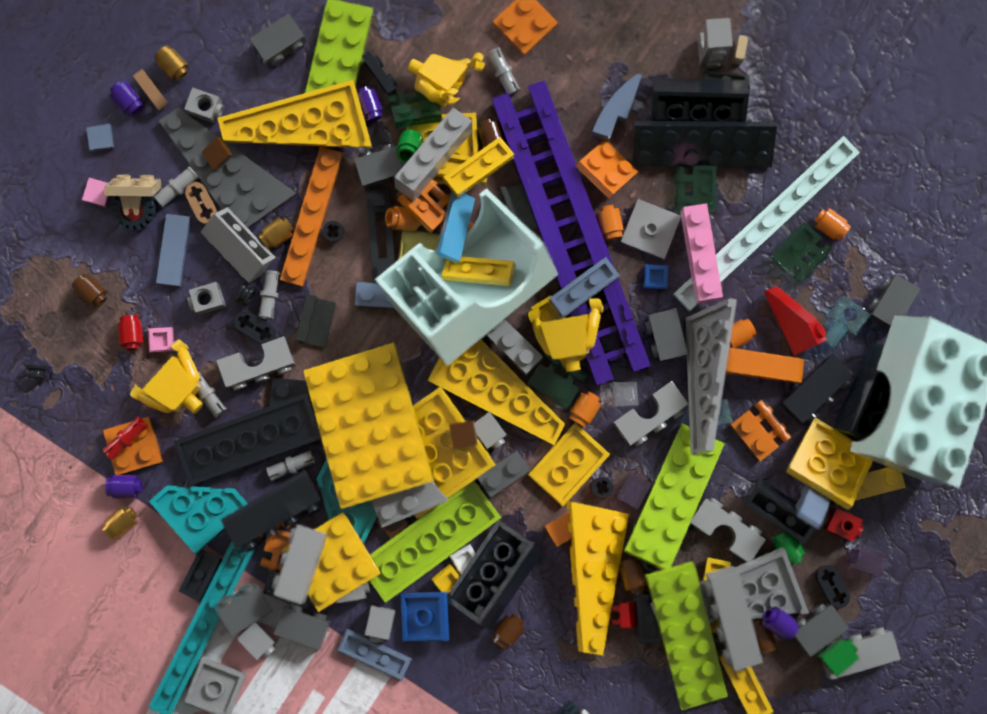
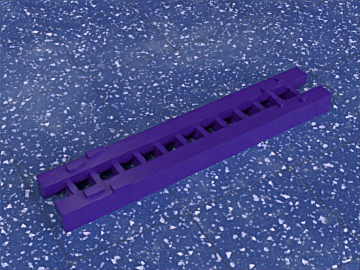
(583, 215)

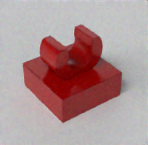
(627, 614)

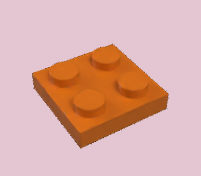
(525, 24)
(606, 169)
(141, 454)

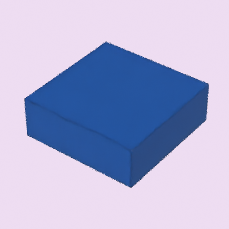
(655, 277)

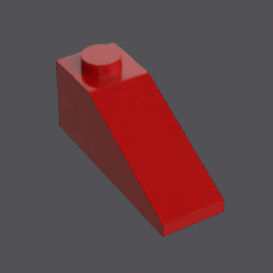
(797, 324)

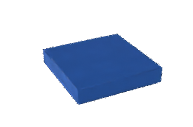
(424, 616)

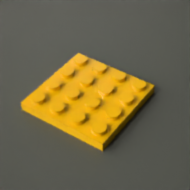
(449, 466)

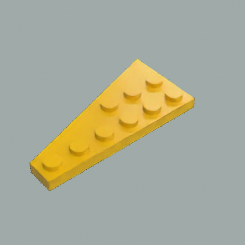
(314, 118)
(492, 386)
(595, 564)

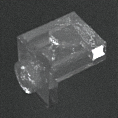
(619, 394)

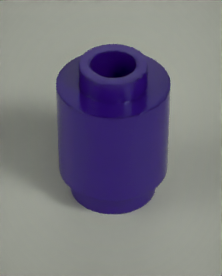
(126, 98)
(370, 104)
(123, 486)
(780, 623)

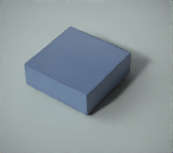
(100, 137)

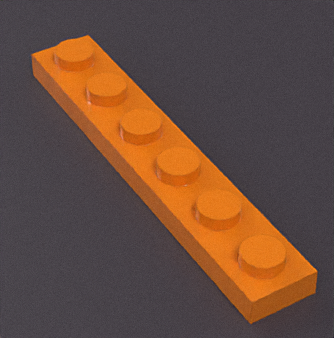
(311, 216)

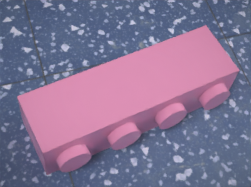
(701, 253)

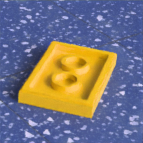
(568, 464)

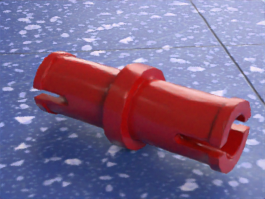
(125, 438)

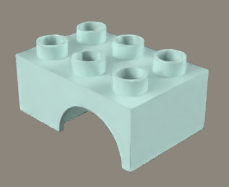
(458, 314)
(934, 400)

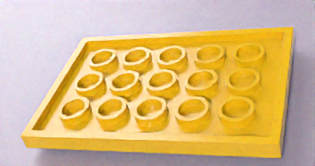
(368, 426)

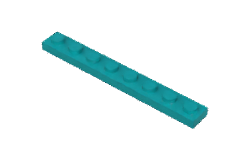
(199, 632)

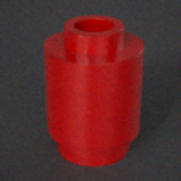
(130, 332)

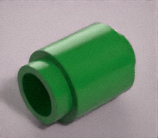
(408, 144)
(791, 545)

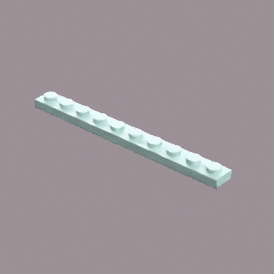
(776, 214)

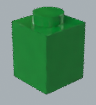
(839, 656)

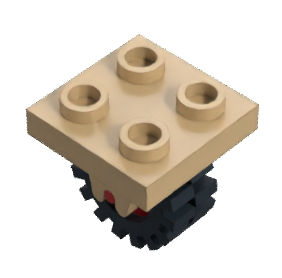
(133, 200)

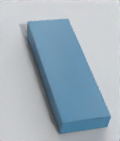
(455, 227)

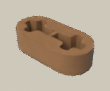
(150, 89)
(197, 206)

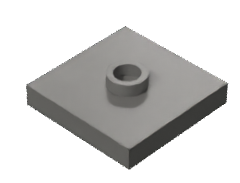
(650, 229)
(214, 687)

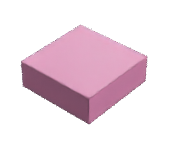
(95, 192)
(160, 339)

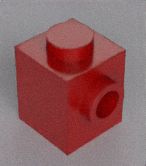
(843, 525)

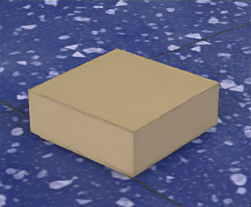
(740, 50)

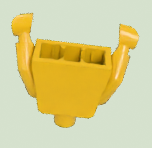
(442, 77)
(568, 336)
(173, 384)

